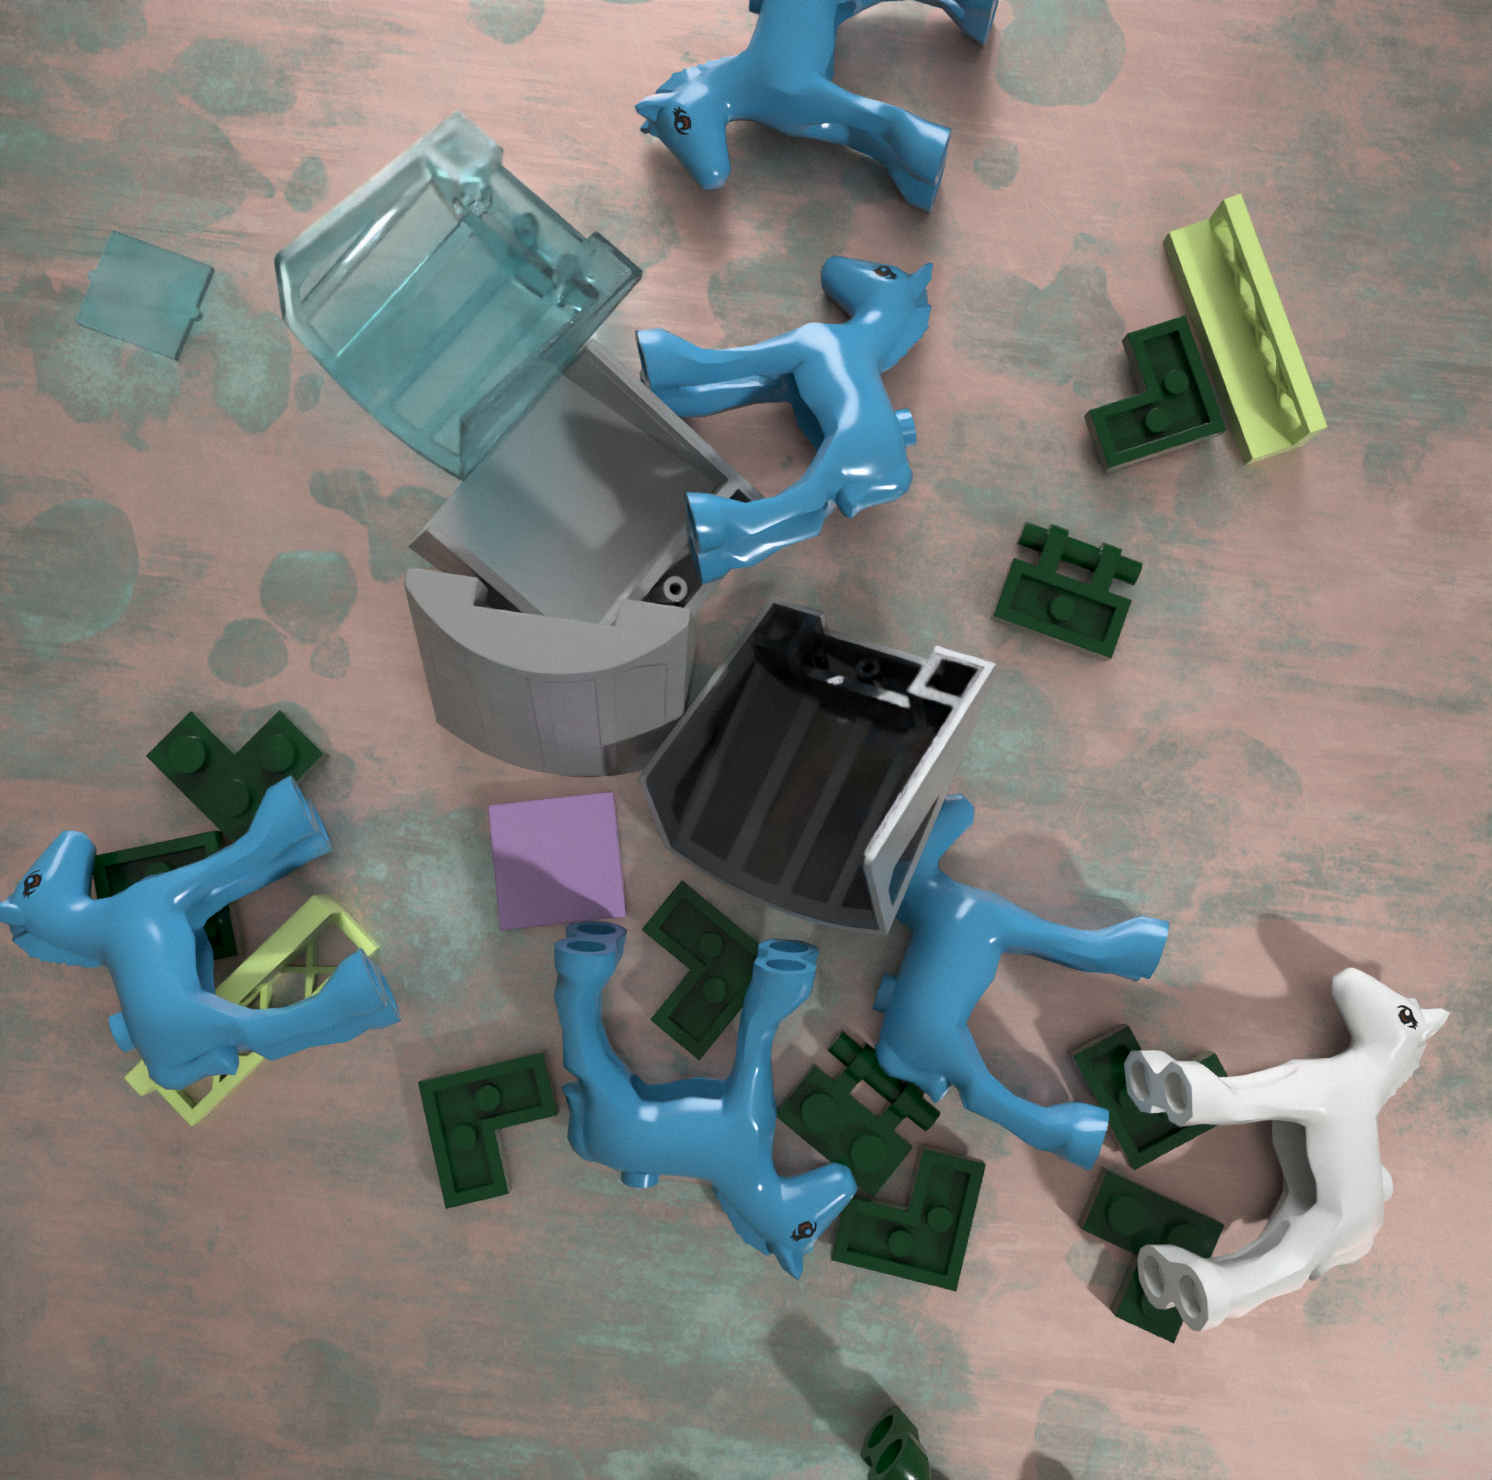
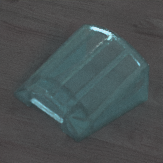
(448, 295)

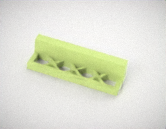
(1245, 332)
(256, 978)

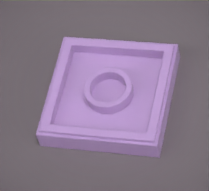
(557, 860)

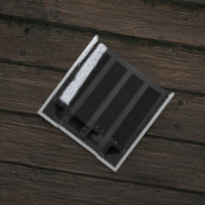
(816, 767)

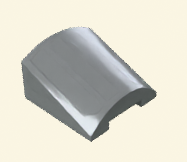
(584, 501)
(549, 687)

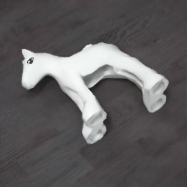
(1322, 1137)

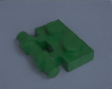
(1060, 607)
(843, 1127)

